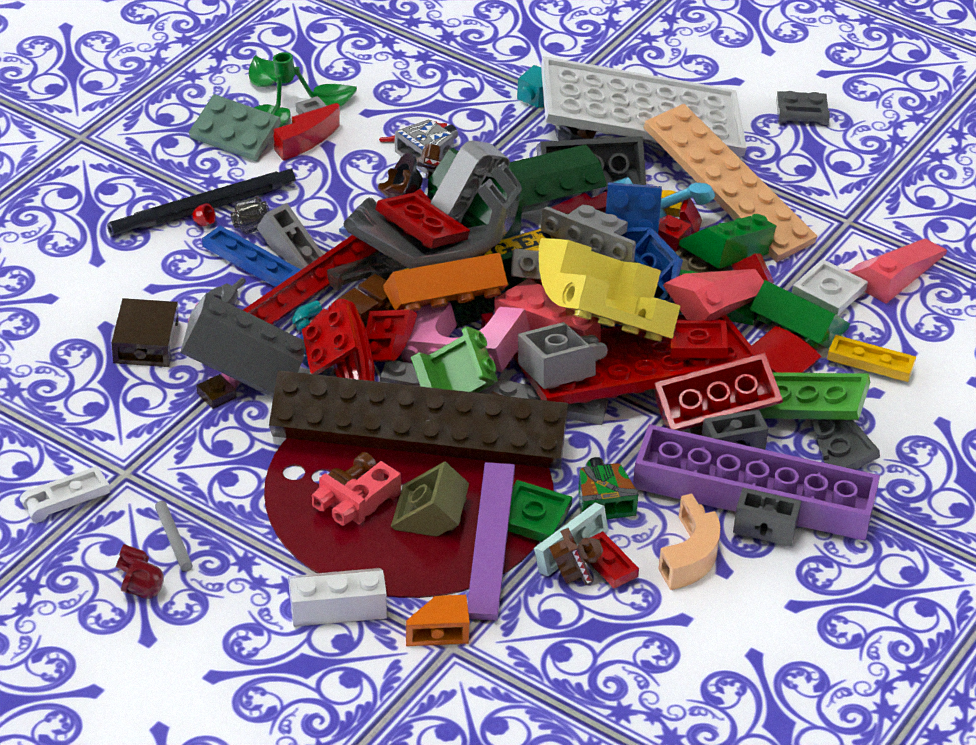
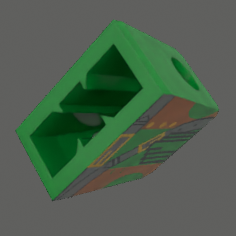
(608, 487)

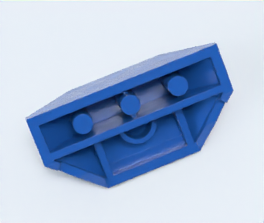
(655, 253)

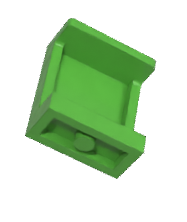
(458, 365)

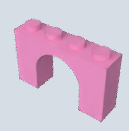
(436, 324)

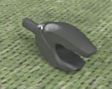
(228, 292)

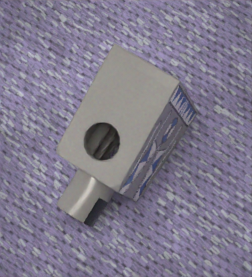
(415, 136)

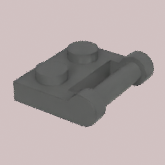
(802, 107)

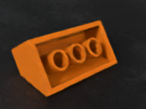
(446, 282)

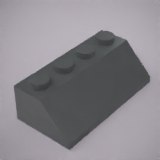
(618, 156)
(240, 344)

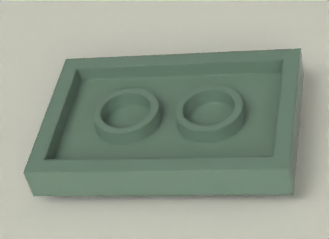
(234, 127)

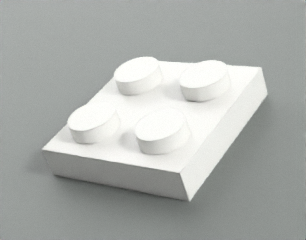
(830, 287)

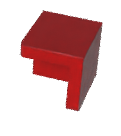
(755, 262)

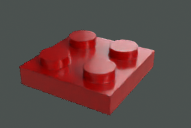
(699, 339)

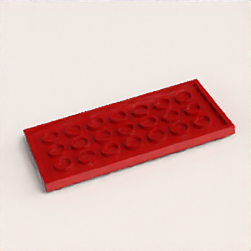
(636, 365)

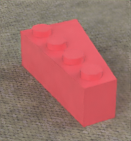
(544, 312)

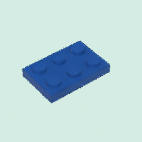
(635, 204)

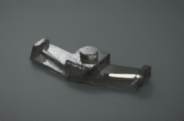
(363, 268)

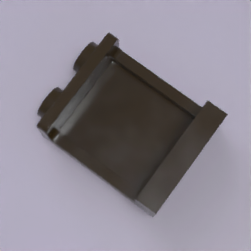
(144, 332)

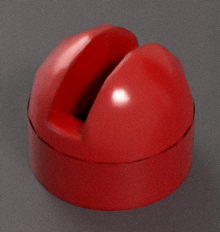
(204, 215)

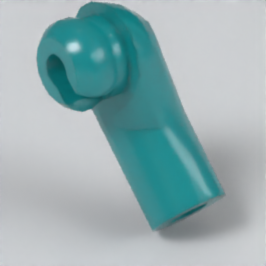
(305, 312)

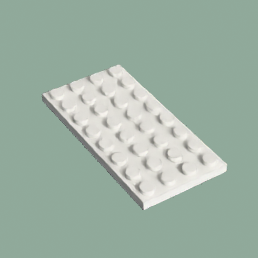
(623, 100)

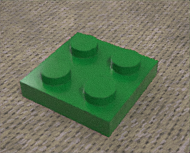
(537, 511)

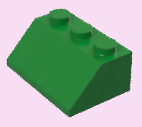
(731, 240)
(797, 315)

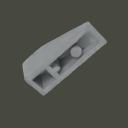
(288, 237)

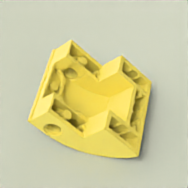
(605, 289)

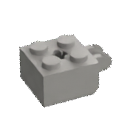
(558, 355)

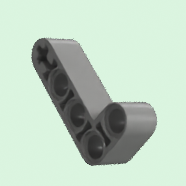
(465, 177)

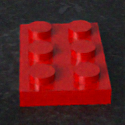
(422, 220)

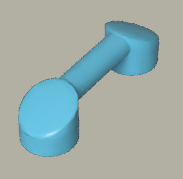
(700, 192)

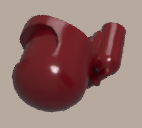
(141, 577)

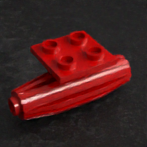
(339, 341)

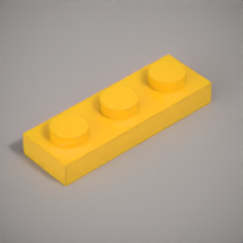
(871, 358)

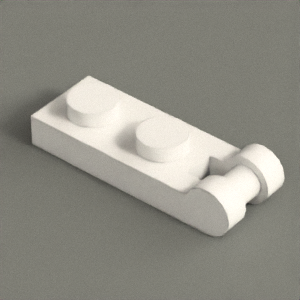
(64, 493)

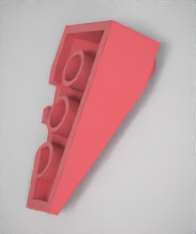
(897, 269)
(713, 293)

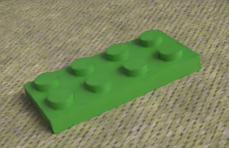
(819, 396)

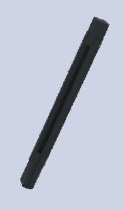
(216, 198)

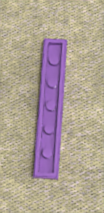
(491, 541)

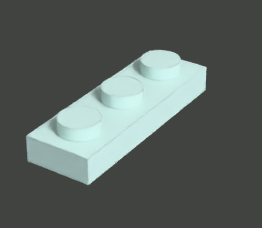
(585, 525)

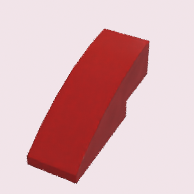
(306, 131)

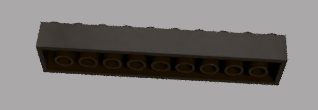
(418, 419)

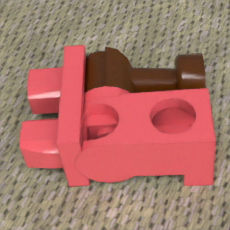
(356, 490)

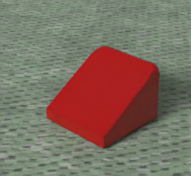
(690, 215)

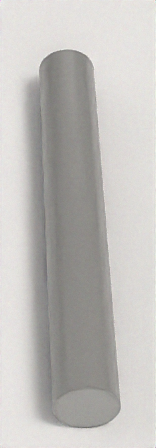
(173, 536)

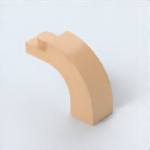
(693, 558)

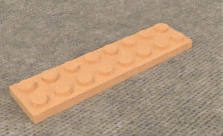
(733, 182)

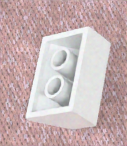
(338, 597)

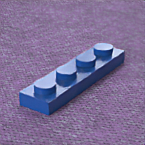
(248, 256)

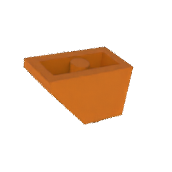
(439, 622)

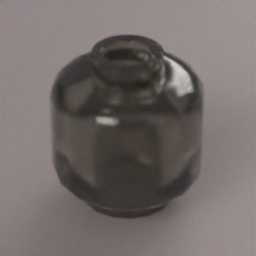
(249, 214)

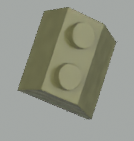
(431, 502)

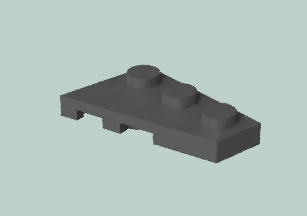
(844, 443)

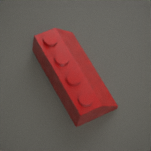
(717, 392)

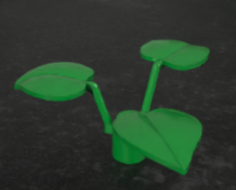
(282, 70)

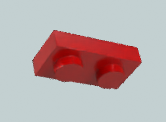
(614, 563)

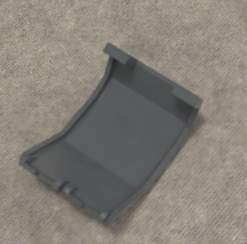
(409, 251)

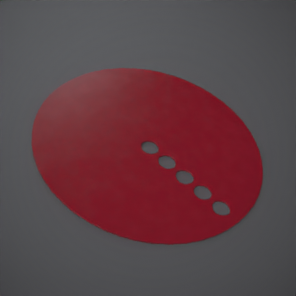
(411, 562)

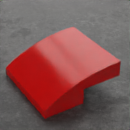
(389, 333)
(786, 351)

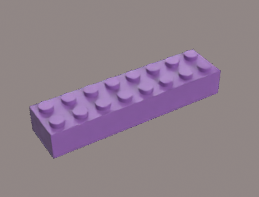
(717, 470)

